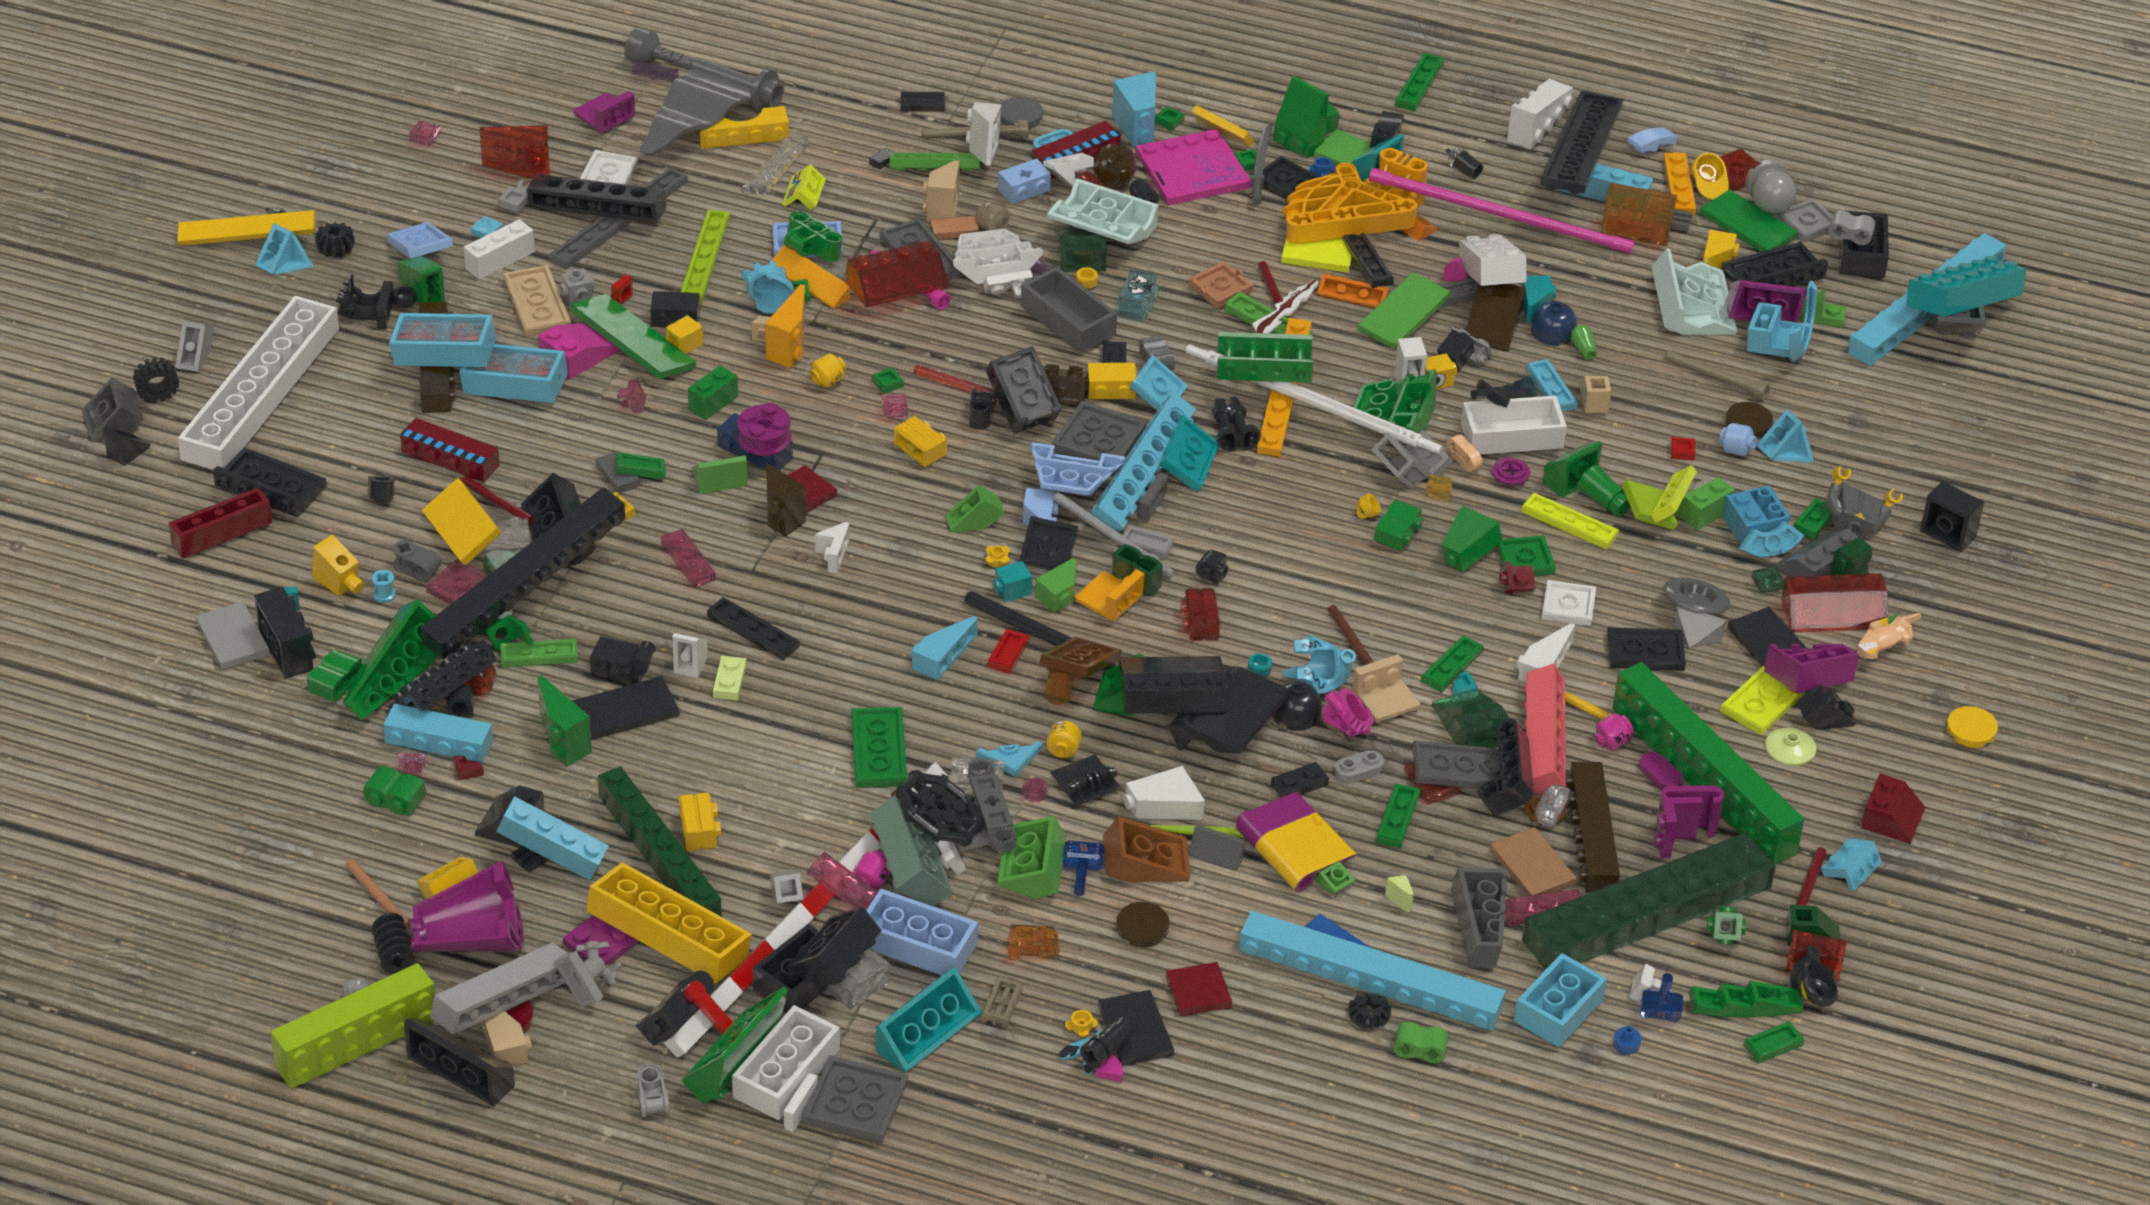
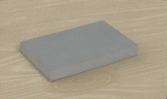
(232, 635)

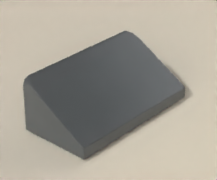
(1217, 847)

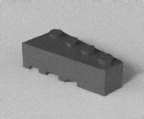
(1480, 912)

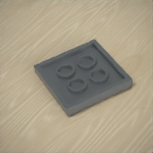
(1098, 431)
(855, 1099)

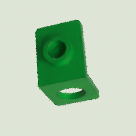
(514, 628)

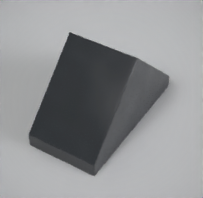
(123, 446)

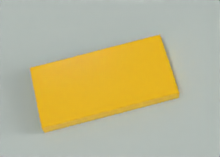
(461, 521)

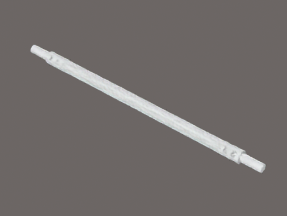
(1332, 406)

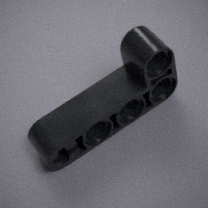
(1515, 780)

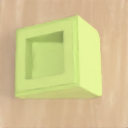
(1400, 892)

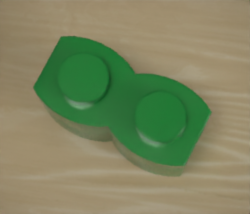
(1398, 525)
(334, 675)
(394, 790)

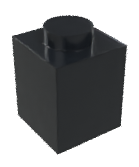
(1458, 348)

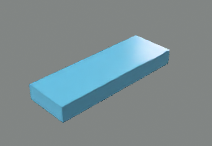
(1551, 384)

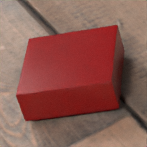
(622, 289)
(1683, 448)

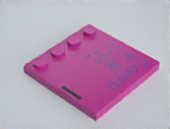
(1192, 167)

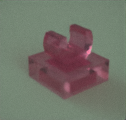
(634, 396)

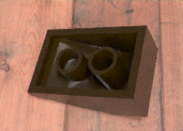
(1496, 314)

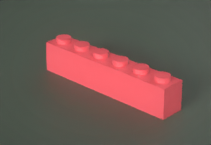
(1546, 727)

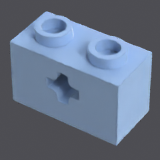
(1024, 181)

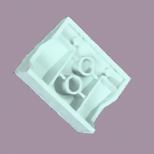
(1106, 212)
(1692, 297)

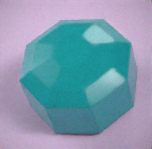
(1260, 664)

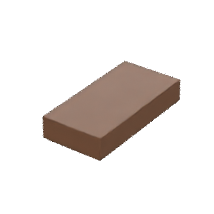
(952, 227)

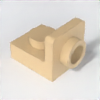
(758, 328)

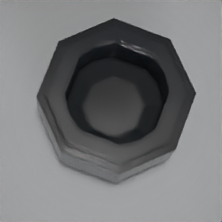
(404, 296)

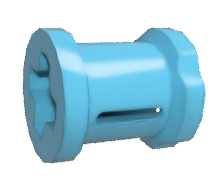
(383, 583)

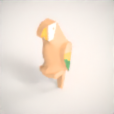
(1886, 634)

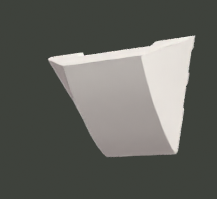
(993, 254)

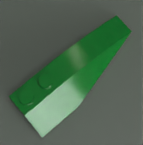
(392, 661)

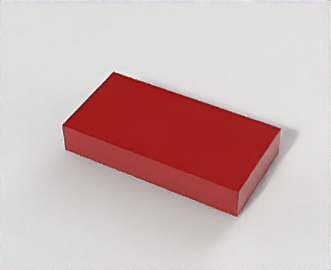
(1008, 651)

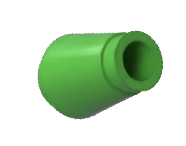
(1583, 339)

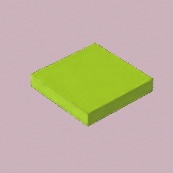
(1643, 502)

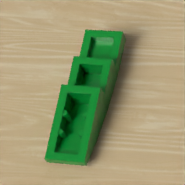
(1750, 1001)

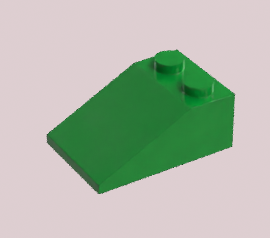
(1302, 118)
(564, 724)

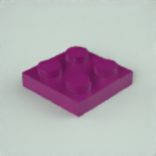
(597, 930)

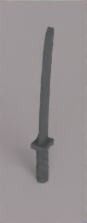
(1257, 179)

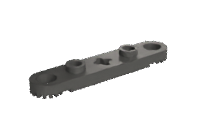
(997, 817)

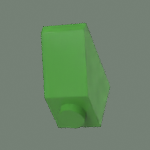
(975, 511)
(1057, 586)

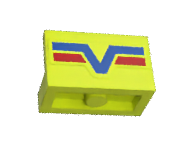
(806, 187)

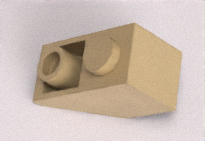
(1595, 393)

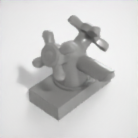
(581, 974)

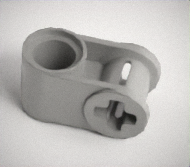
(651, 1090)

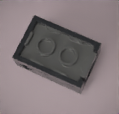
(1023, 390)

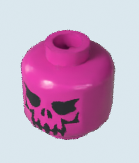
(1613, 732)
(873, 869)

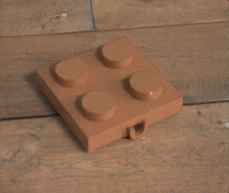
(1220, 284)

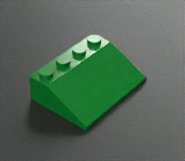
(715, 1068)

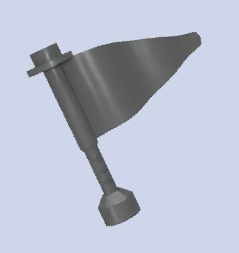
(701, 95)

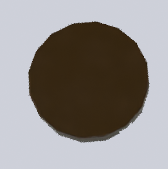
(1751, 415)
(1142, 924)

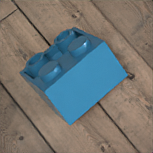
(1754, 510)

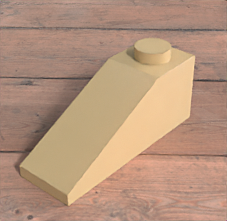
(506, 1039)

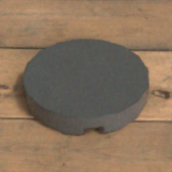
(1021, 109)

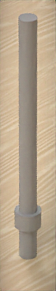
(1105, 529)

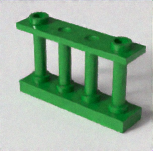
(1264, 357)

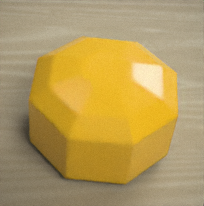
(1087, 277)

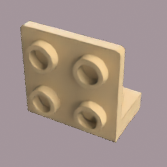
(1383, 690)

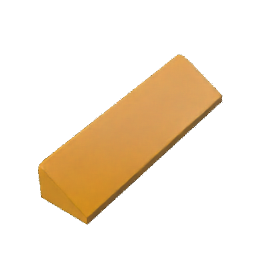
(821, 283)

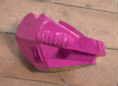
(1346, 714)

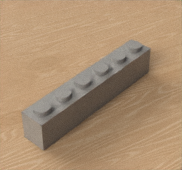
(498, 989)

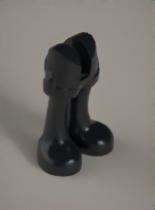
(1234, 413)

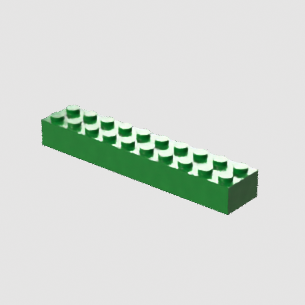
(1708, 760)

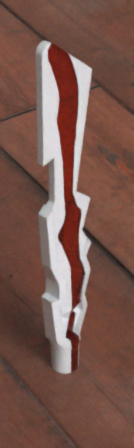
(1287, 307)

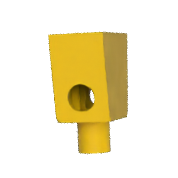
(335, 567)

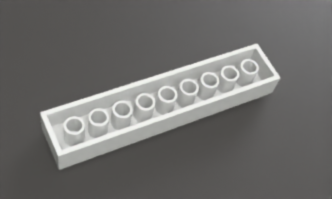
(258, 383)

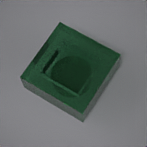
(1767, 579)

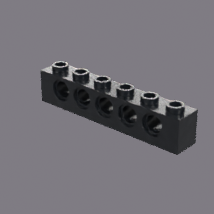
(596, 198)

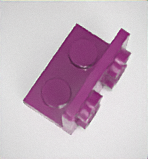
(606, 111)

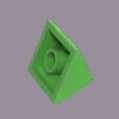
(720, 474)

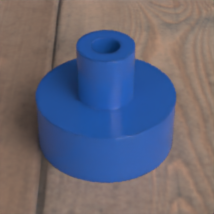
(1627, 1040)

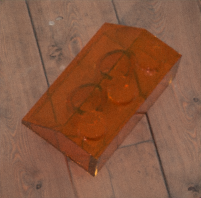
(1639, 214)

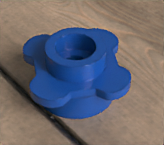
(1322, 166)

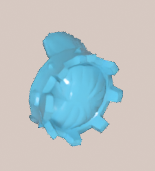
(767, 286)

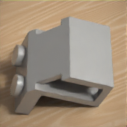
(1414, 463)

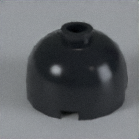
(1300, 708)

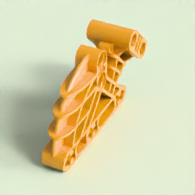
(1346, 206)

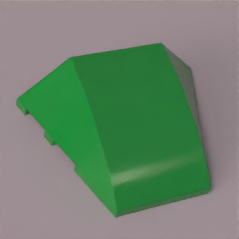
(1401, 402)

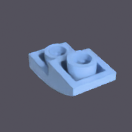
(1651, 138)

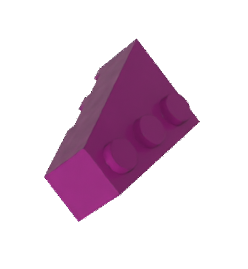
(1813, 666)

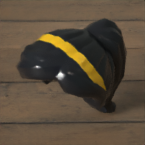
(1814, 979)

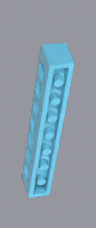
(1140, 464)

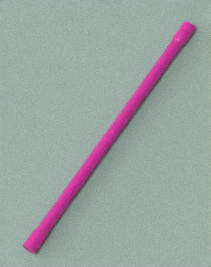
(1388, 179)

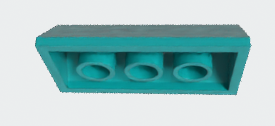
(926, 1021)

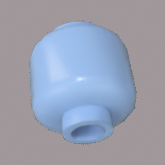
(1737, 439)

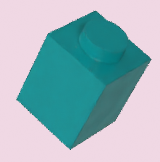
(1012, 581)

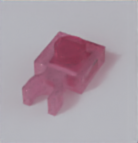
(411, 762)

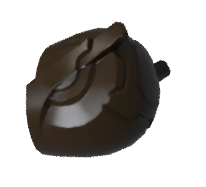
(1115, 165)

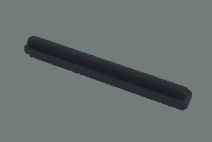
(1015, 619)

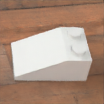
(984, 131)

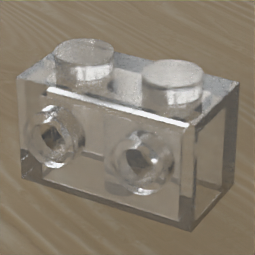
(862, 979)

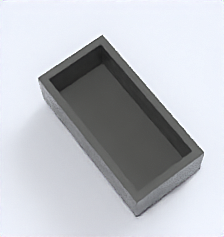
(1068, 309)

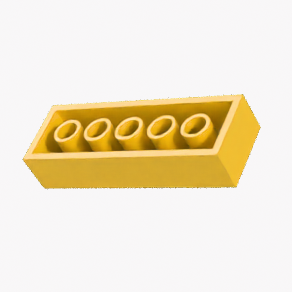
(668, 922)

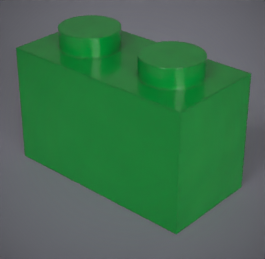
(713, 392)

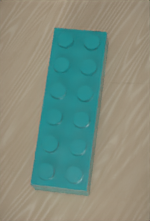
(1966, 286)

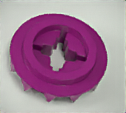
(1519, 469)

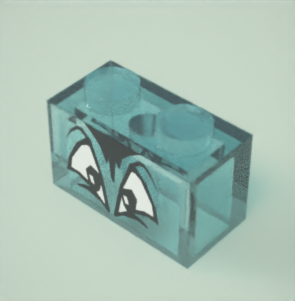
(1138, 295)

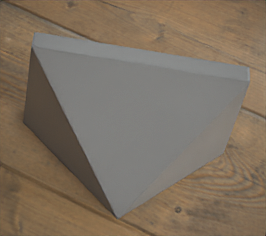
(1698, 627)

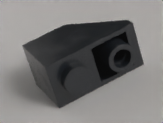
(1825, 709)

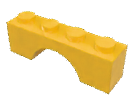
(768, 126)

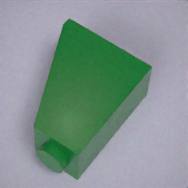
(424, 278)
(1470, 538)

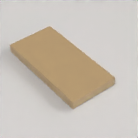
(536, 299)

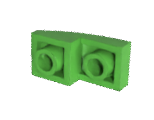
(1334, 878)

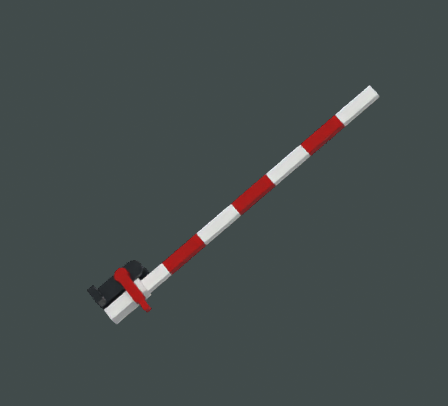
(692, 1010)

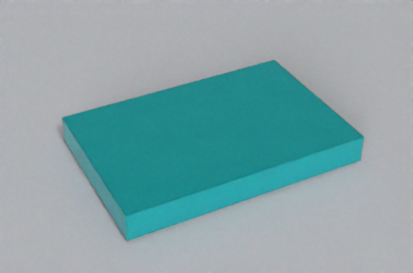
(1189, 453)

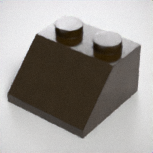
(784, 502)

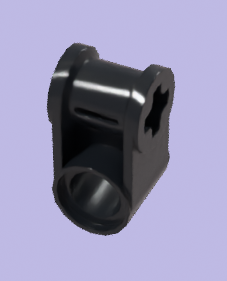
(981, 408)

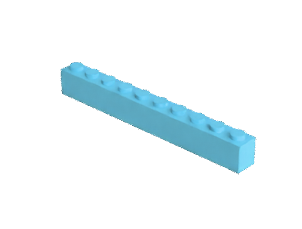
(1900, 321)
(1372, 970)

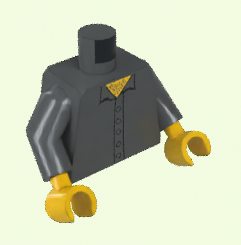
(1855, 508)

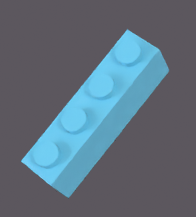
(1604, 175)
(438, 733)
(552, 838)

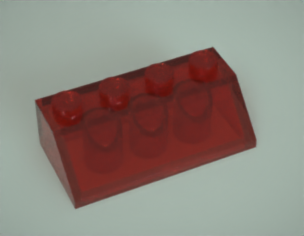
(896, 274)
(1834, 602)

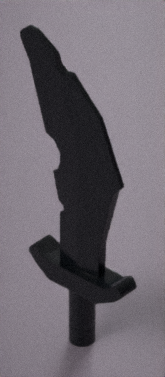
(1501, 395)

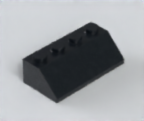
(550, 504)
(458, 1061)

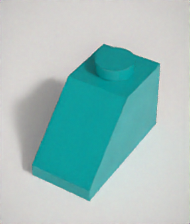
(1538, 291)

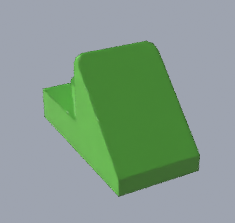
(1826, 313)

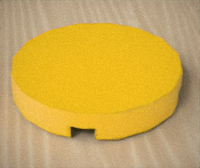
(1972, 726)

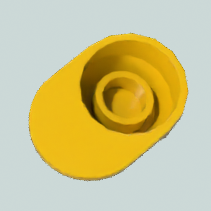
(1710, 175)

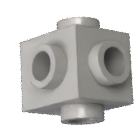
(576, 286)

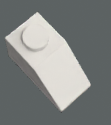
(689, 655)

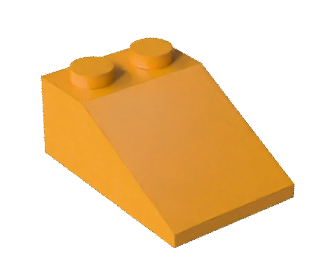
(786, 330)

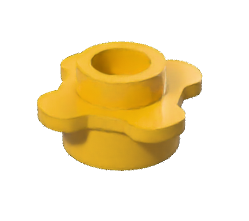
(997, 556)
(1081, 1023)

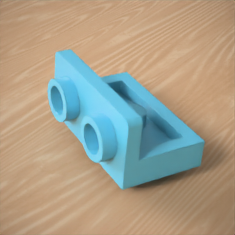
(1853, 861)

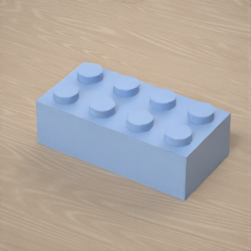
(922, 933)

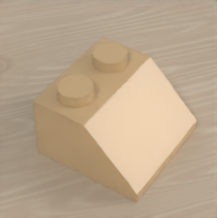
(942, 192)

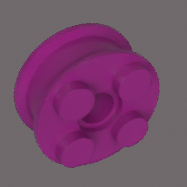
(764, 429)

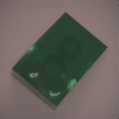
(1080, 249)
(1471, 718)

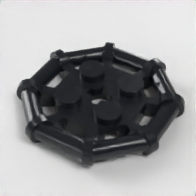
(951, 805)

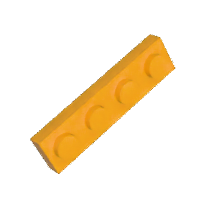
(1679, 181)

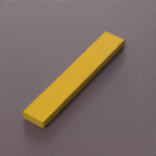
(244, 227)

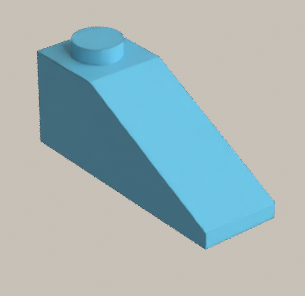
(942, 648)

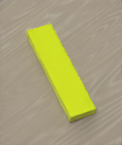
(1673, 493)
(1570, 521)

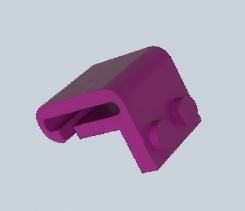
(1683, 811)

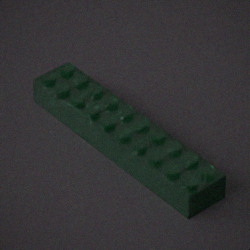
(1649, 902)

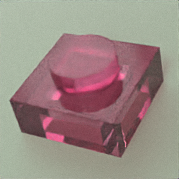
(424, 133)
(894, 406)

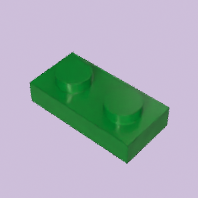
(1813, 519)

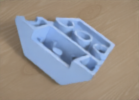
(1071, 473)

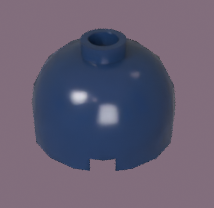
(1553, 323)

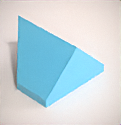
(282, 252)
(1787, 440)

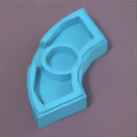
(1773, 542)

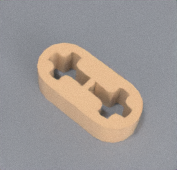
(1464, 453)

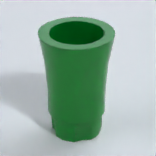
(1604, 490)

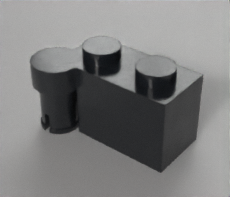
(621, 660)

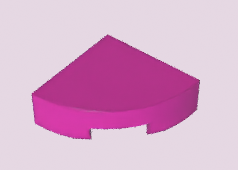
(1454, 270)
(1111, 1070)

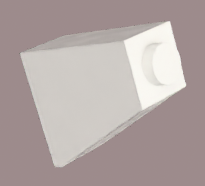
(1165, 796)

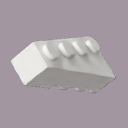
(1538, 113)

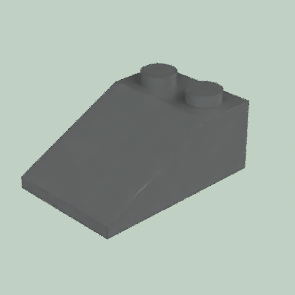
(1965, 322)

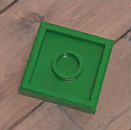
(1526, 552)

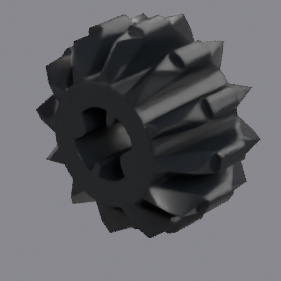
(335, 239)

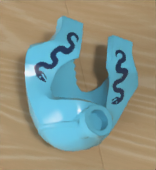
(1328, 664)

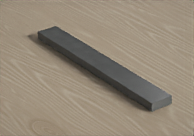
(607, 227)

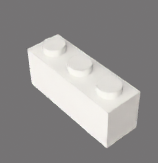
(499, 249)

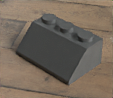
(1816, 556)

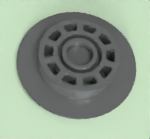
(1696, 595)

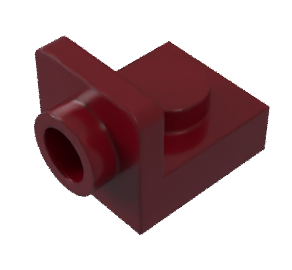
(1517, 578)

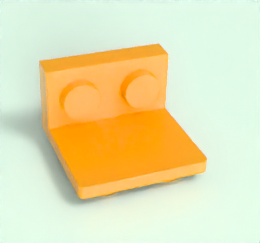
(1111, 595)

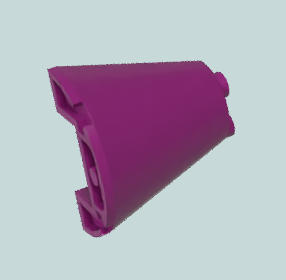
(470, 916)

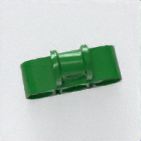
(812, 237)

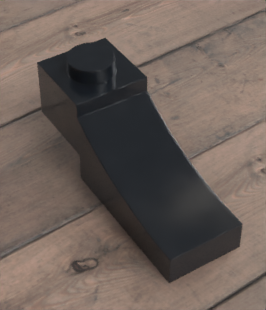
(1387, 127)

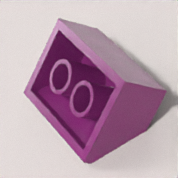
(1746, 295)

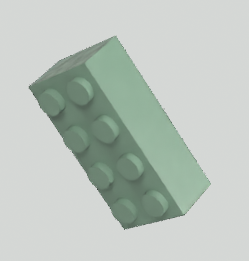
(910, 855)

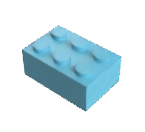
(1560, 1000)

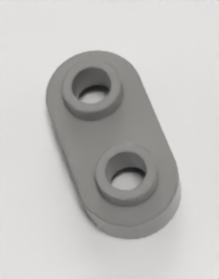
(1359, 766)

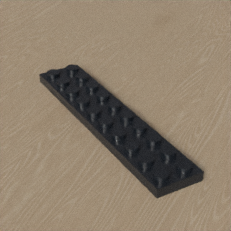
(1581, 142)

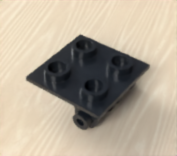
(1086, 779)

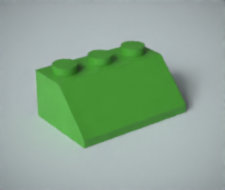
(1037, 859)

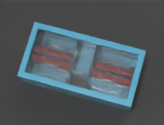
(443, 340)
(518, 374)

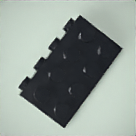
(1783, 266)
(284, 485)
(446, 676)

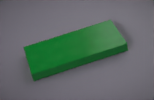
(1748, 222)
(878, 747)

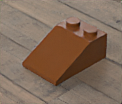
(1144, 853)

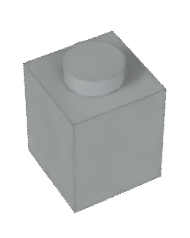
(786, 886)

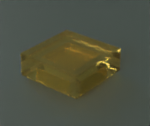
(1439, 487)

